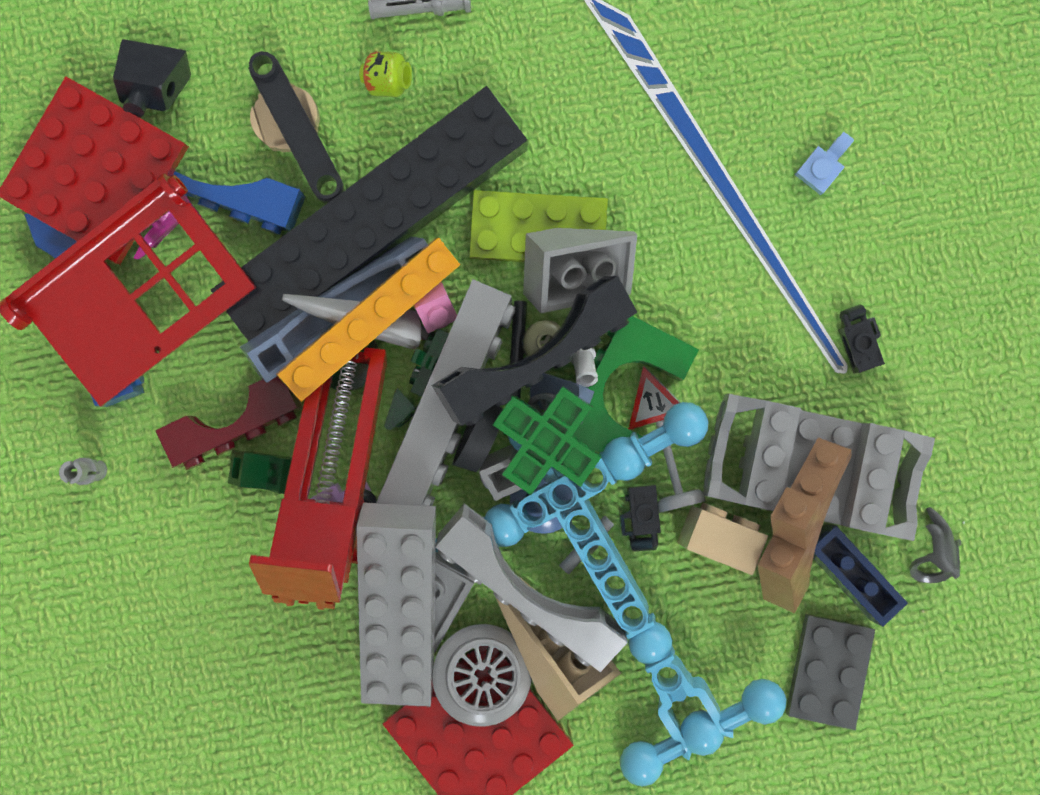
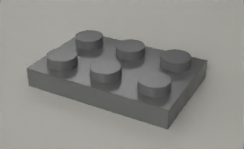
(830, 671)

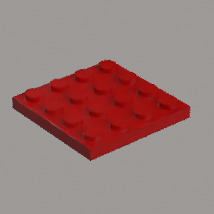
(87, 162)
(479, 758)

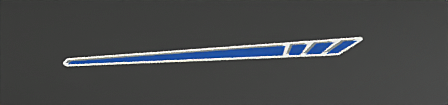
(661, 91)

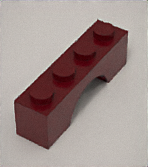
(190, 439)

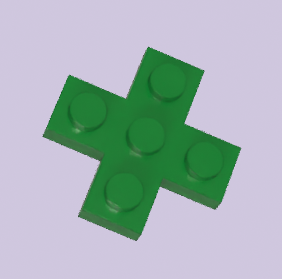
(547, 440)

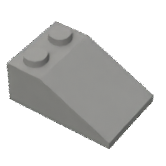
(569, 260)

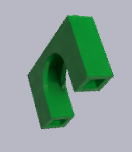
(632, 344)

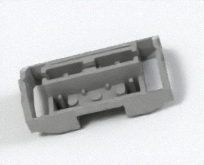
(783, 441)

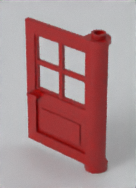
(94, 316)

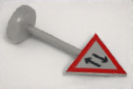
(650, 407)

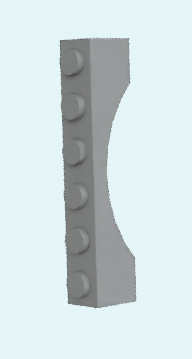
(584, 630)

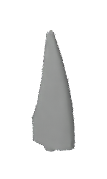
(403, 332)

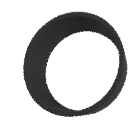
(477, 441)

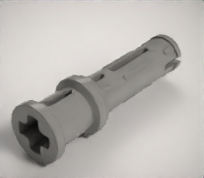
(390, 8)

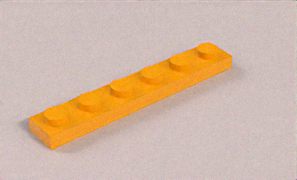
(368, 319)

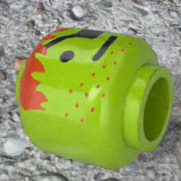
(385, 74)

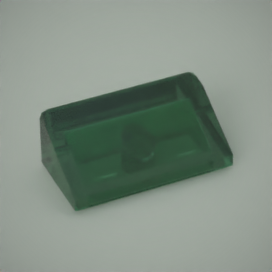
(400, 411)

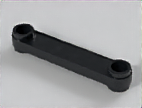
(295, 125)

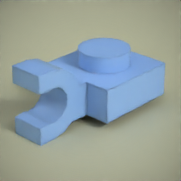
(822, 166)

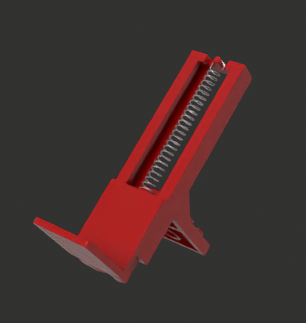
(313, 536)

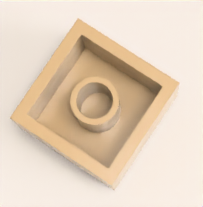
(722, 540)

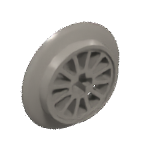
(445, 666)

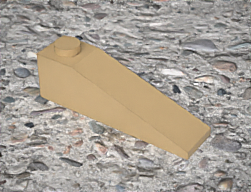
(554, 668)

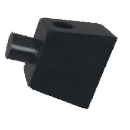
(149, 76)

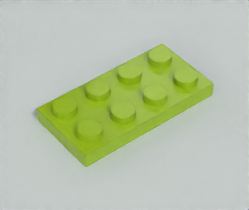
(505, 218)

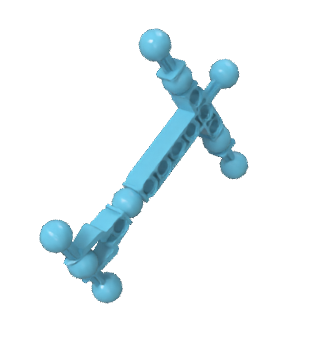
(647, 639)

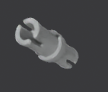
(82, 475)

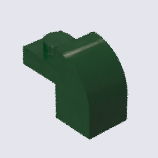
(259, 471)

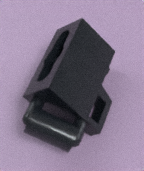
(860, 340)
(643, 517)

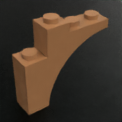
(797, 525)

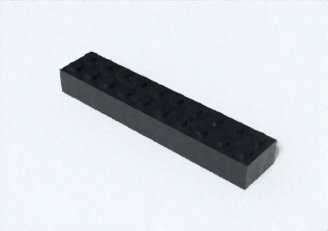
(380, 210)

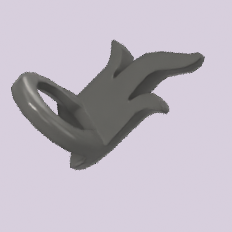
(944, 554)

